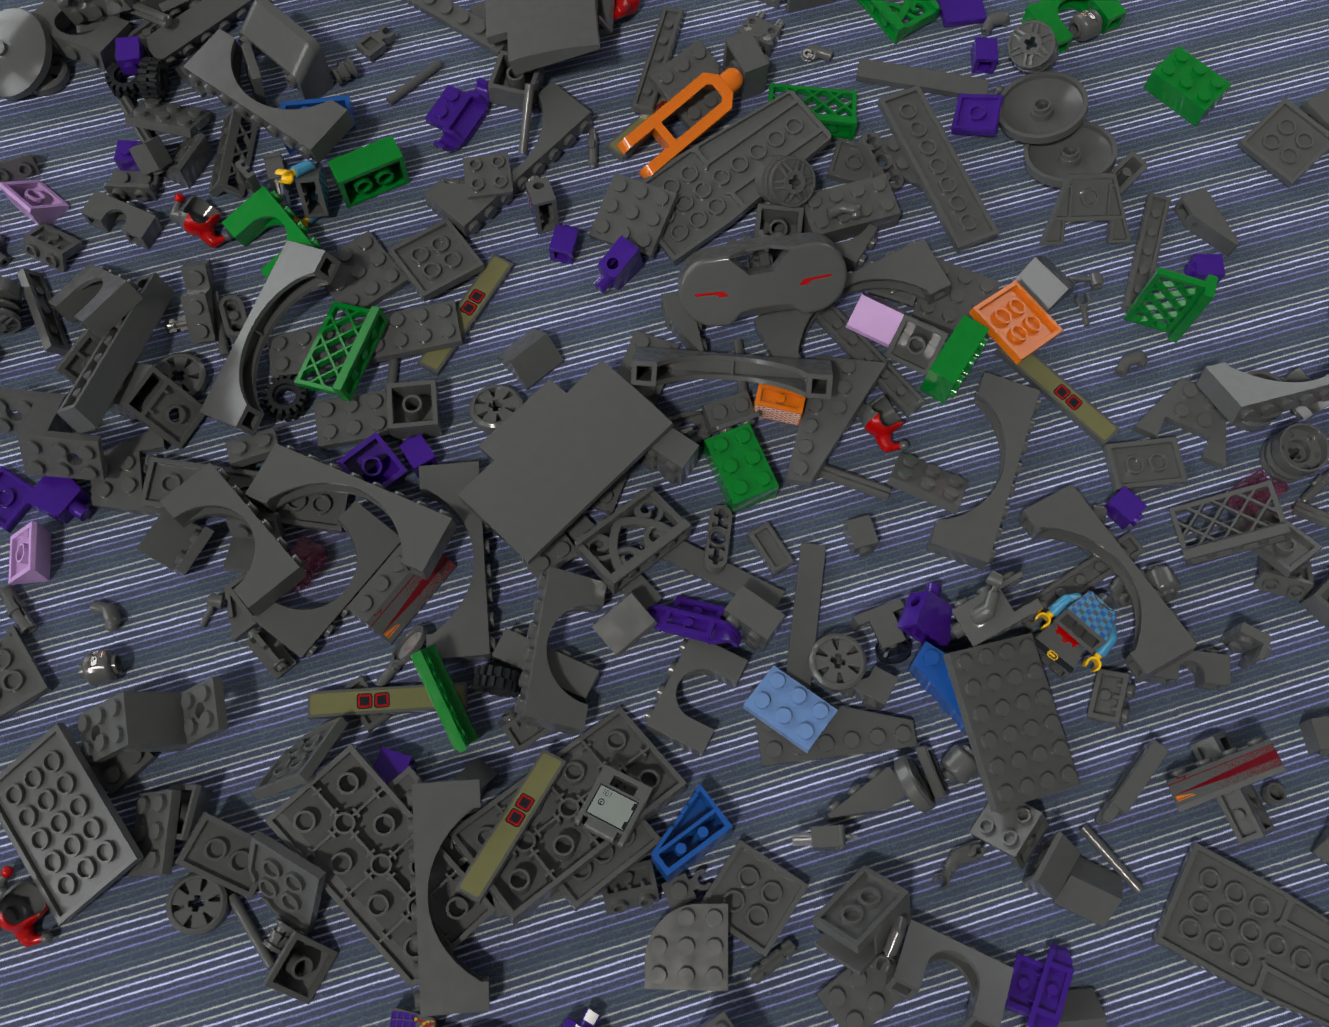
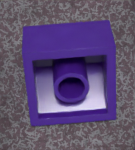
(373, 461)

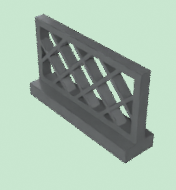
(1240, 541)

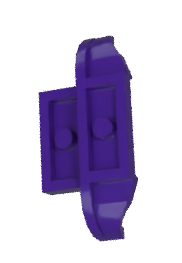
(459, 115)
(695, 621)
(1041, 988)

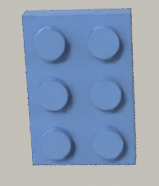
(790, 709)

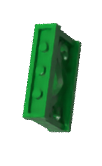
(892, 21)

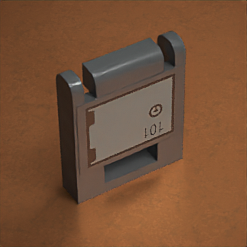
(612, 810)

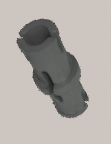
(17, 610)

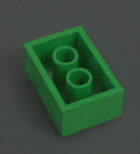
(1187, 85)
(369, 171)
(955, 360)
(740, 468)

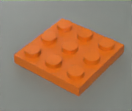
(1016, 321)

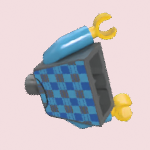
(311, 189)
(1087, 620)

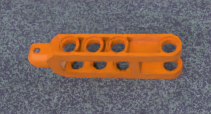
(726, 84)

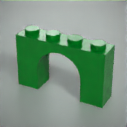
(1047, 12)
(264, 211)

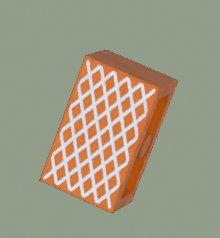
(779, 404)

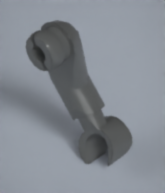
(957, 857)

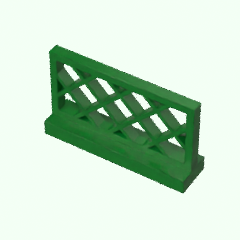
(837, 125)
(1186, 310)
(357, 353)
(445, 697)

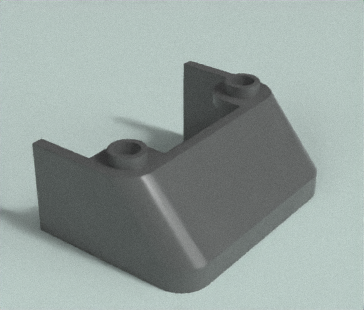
(289, 47)

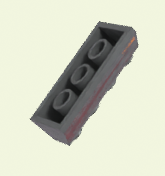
(396, 596)
(1224, 775)

